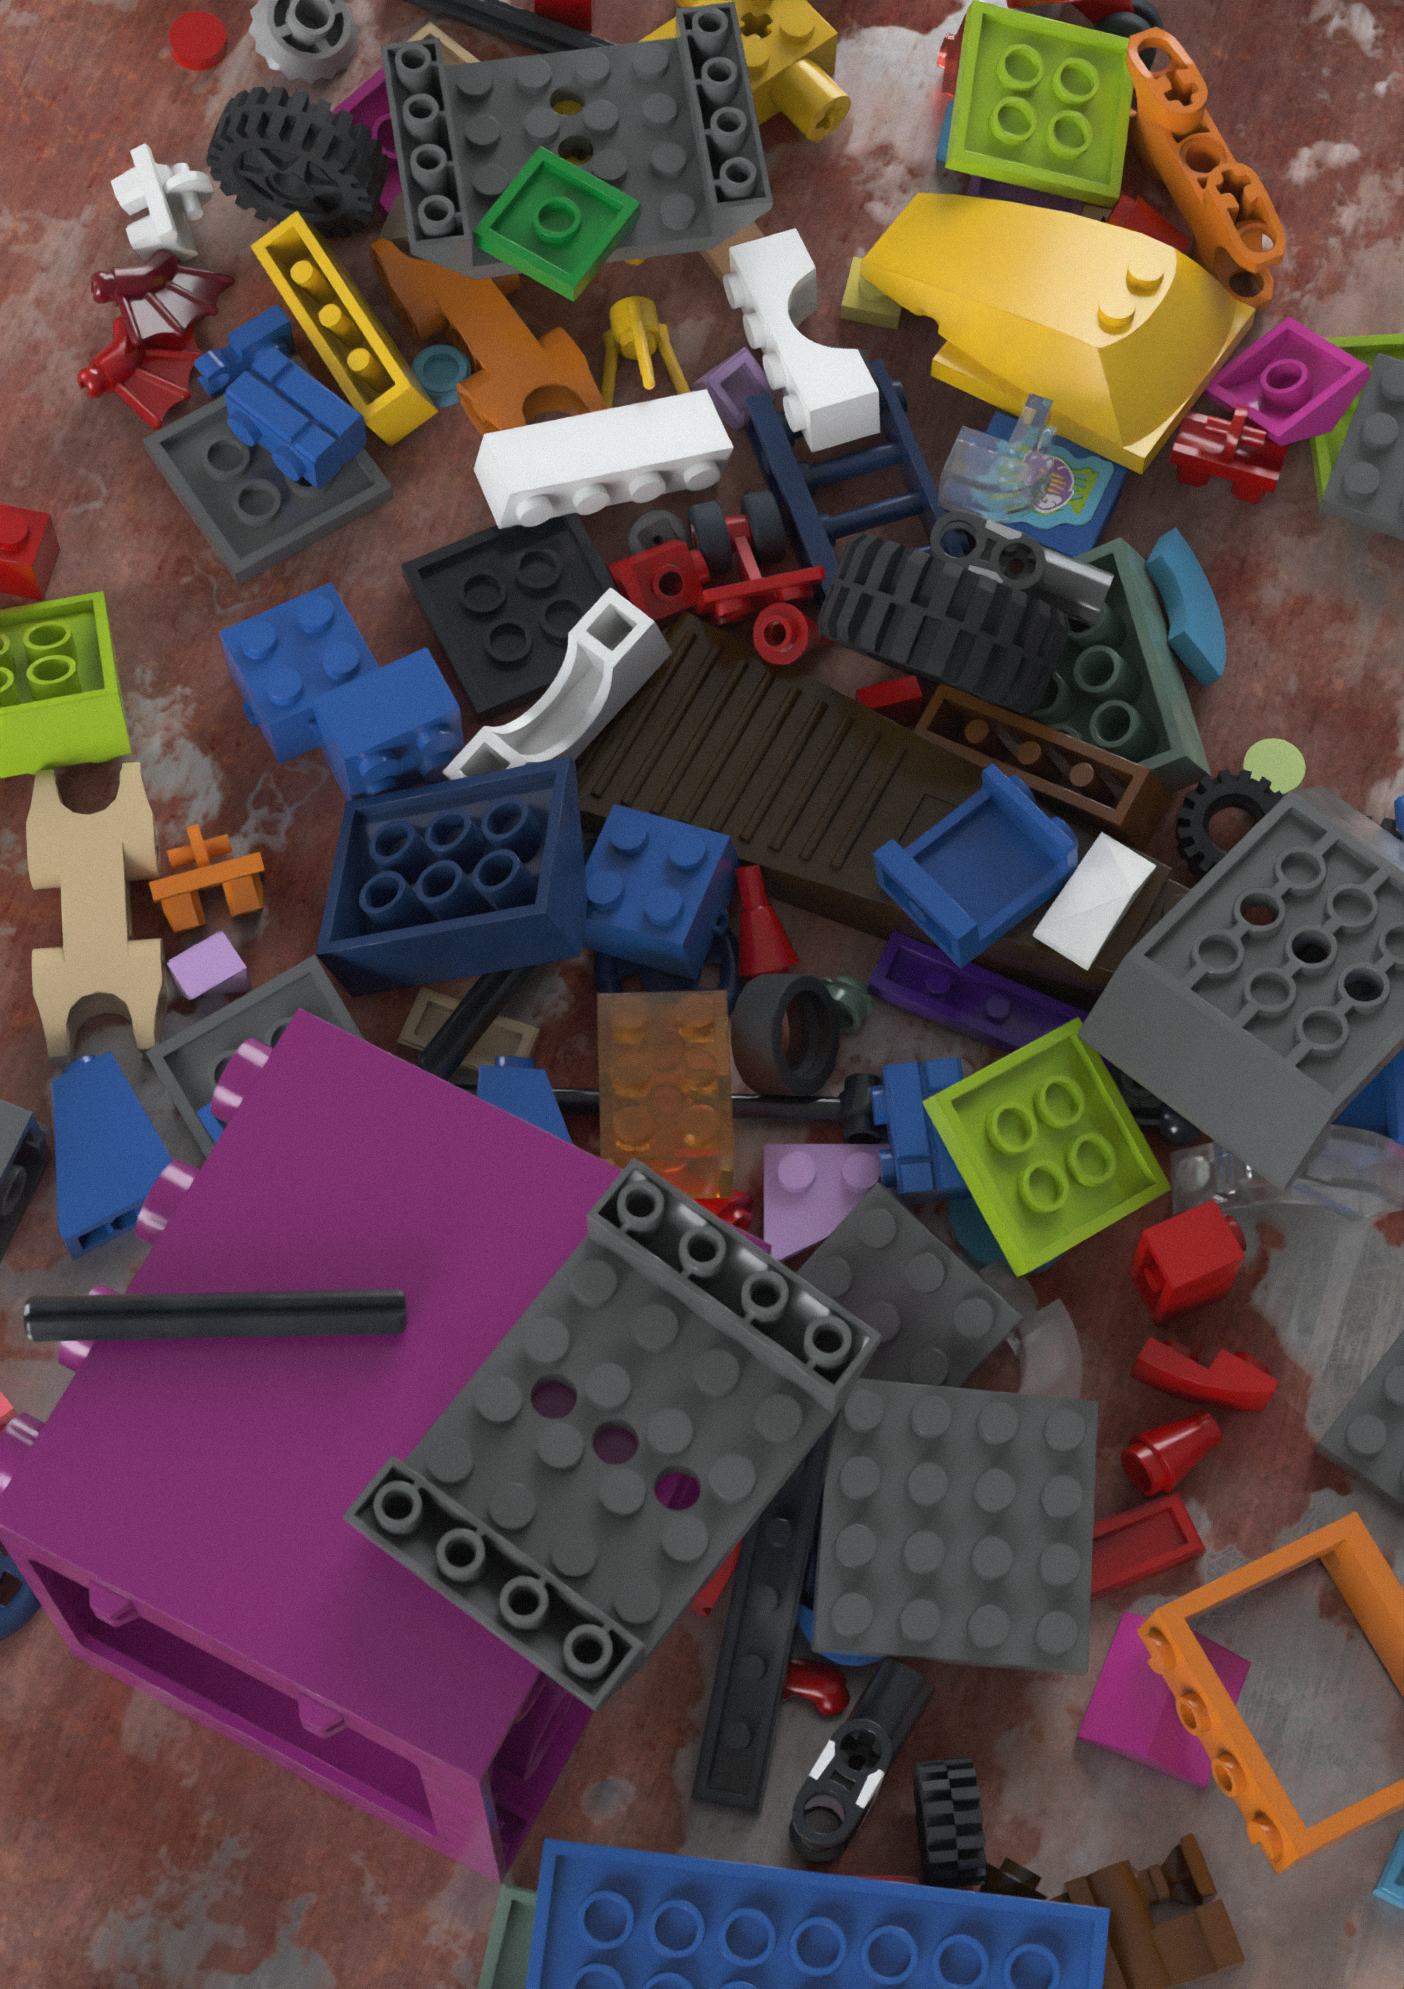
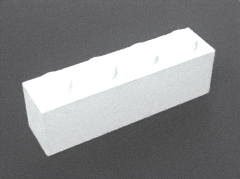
(602, 459)

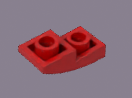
(1230, 1382)

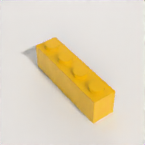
(344, 329)

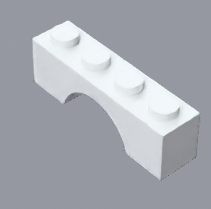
(823, 387)
(604, 666)

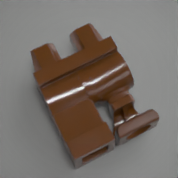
(1166, 1953)

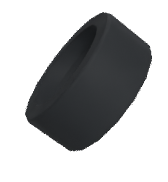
(758, 1034)

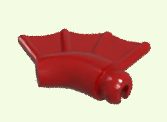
(145, 377)

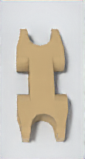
(99, 961)

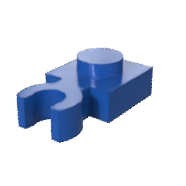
(245, 346)

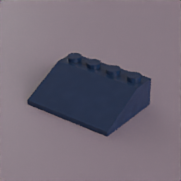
(457, 880)

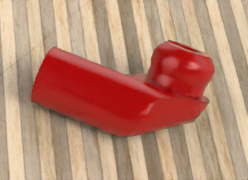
(819, 1683)

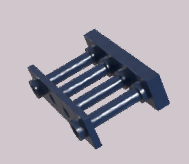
(795, 483)

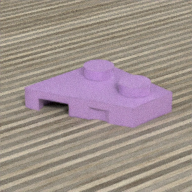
(812, 1191)

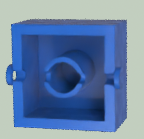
(290, 658)
(389, 728)
(658, 891)

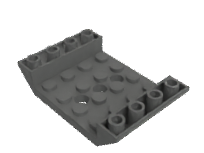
(657, 117)
(1239, 1026)
(658, 1331)

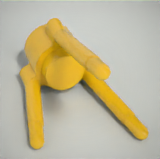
(638, 336)

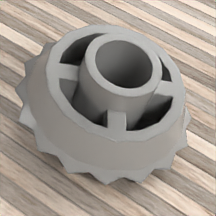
(304, 36)

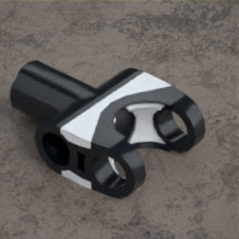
(873, 1732)

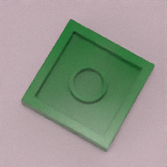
(556, 223)

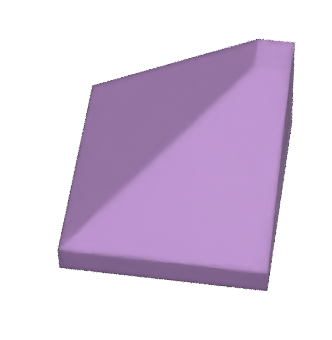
(732, 383)

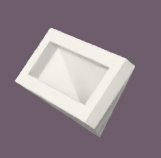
(1094, 901)

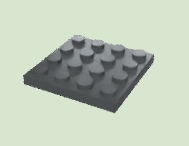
(958, 1528)

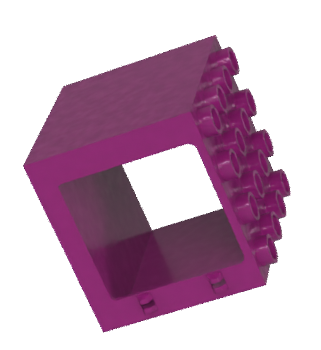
(202, 1484)

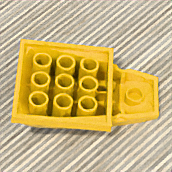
(1061, 311)

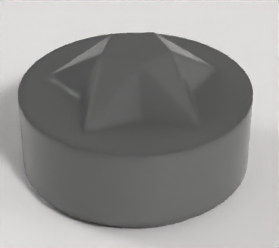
(654, 529)

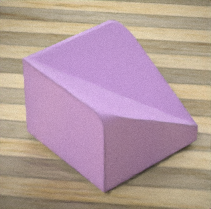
(209, 969)

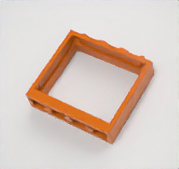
(1211, 1715)

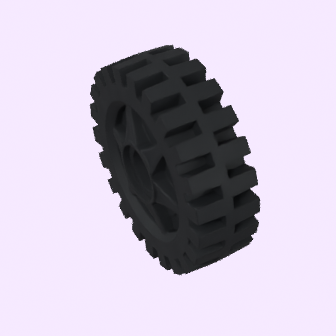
(299, 157)

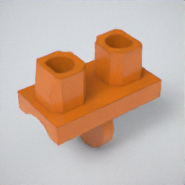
(180, 892)

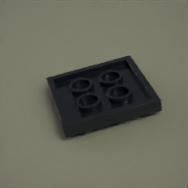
(507, 606)

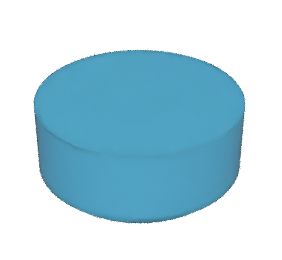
(438, 372)

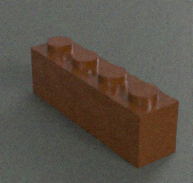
(1057, 768)

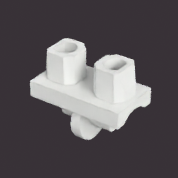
(171, 200)

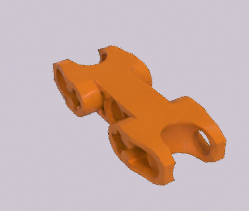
(1174, 139)
(510, 368)

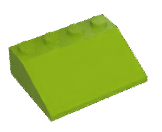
(59, 686)

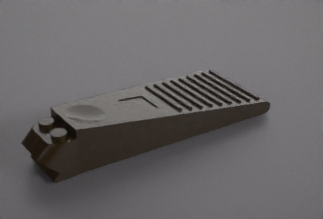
(813, 792)

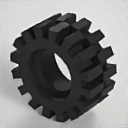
(1208, 799)
(949, 1823)

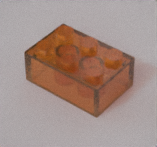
(668, 1087)

